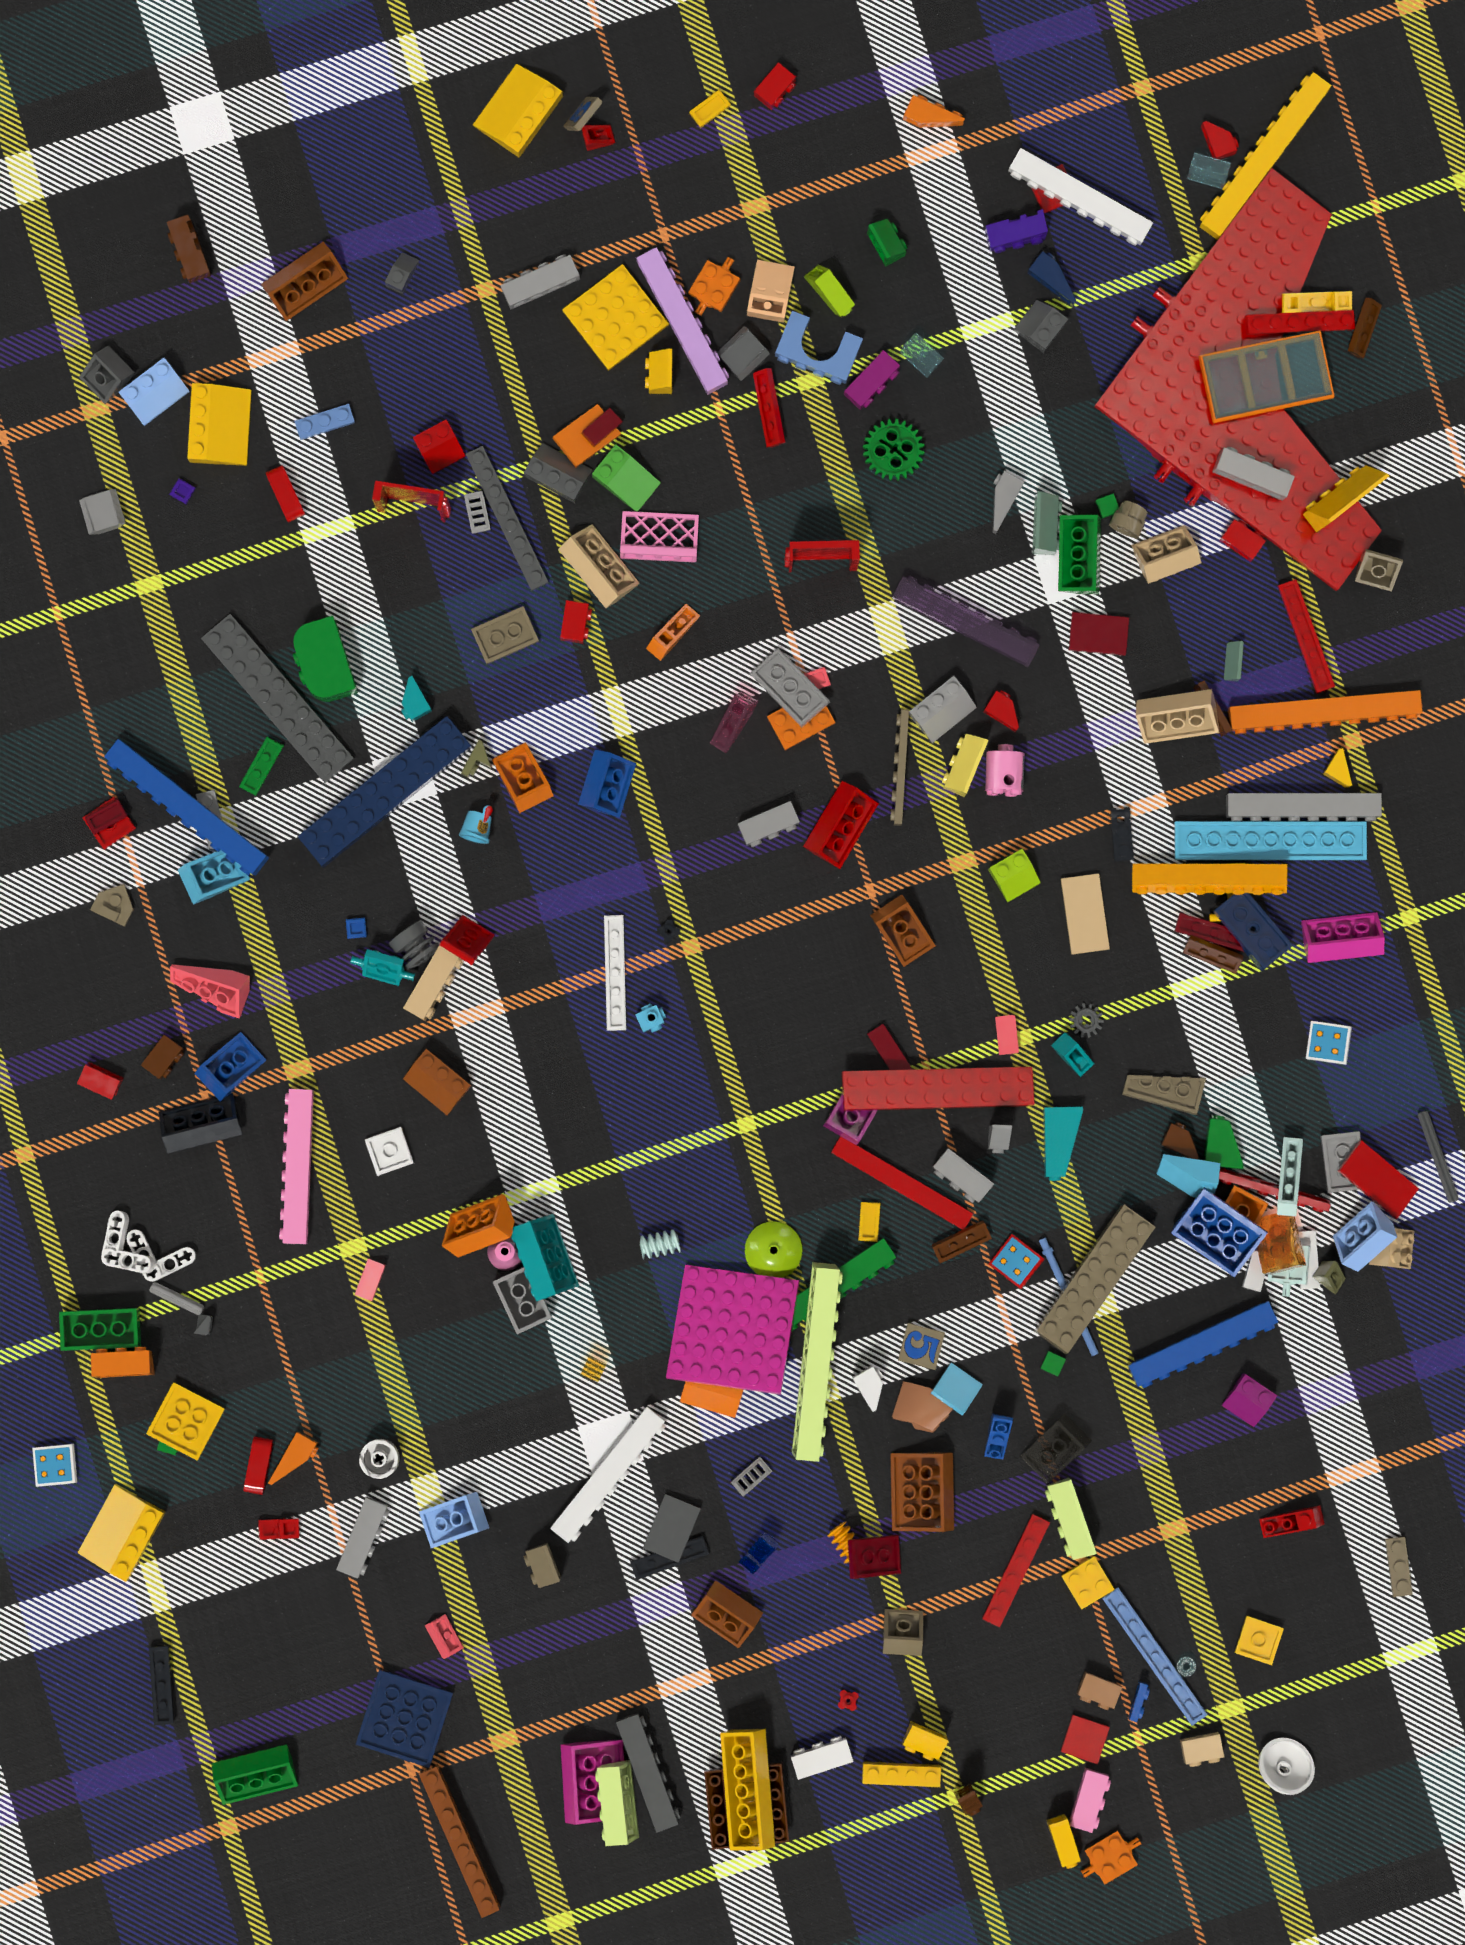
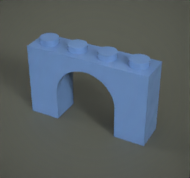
(836, 367)

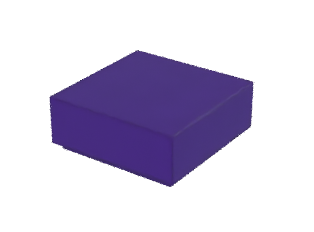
(182, 491)

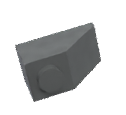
(401, 273)

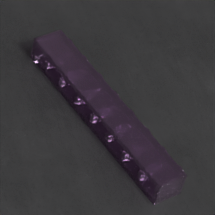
(965, 621)

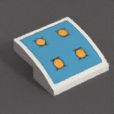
(1328, 1042)
(54, 1465)

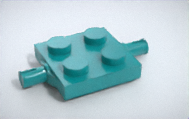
(382, 967)

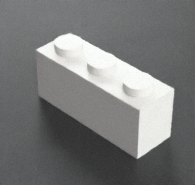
(821, 1757)

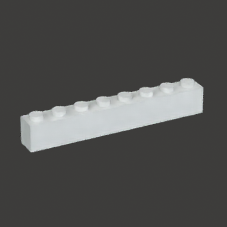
(1080, 196)
(607, 1475)

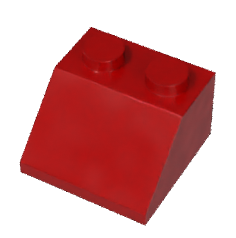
(439, 446)

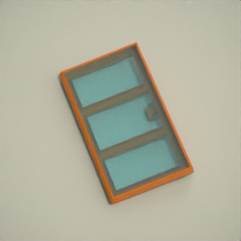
(1266, 376)

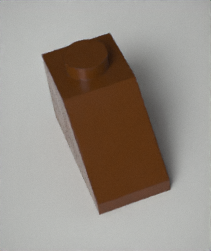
(1179, 1141)

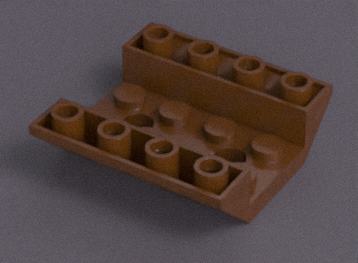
(717, 1806)

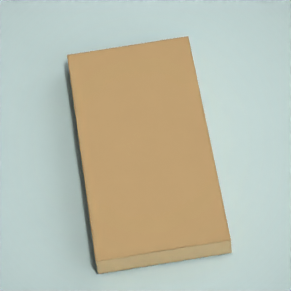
(1085, 914)

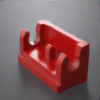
(100, 1080)

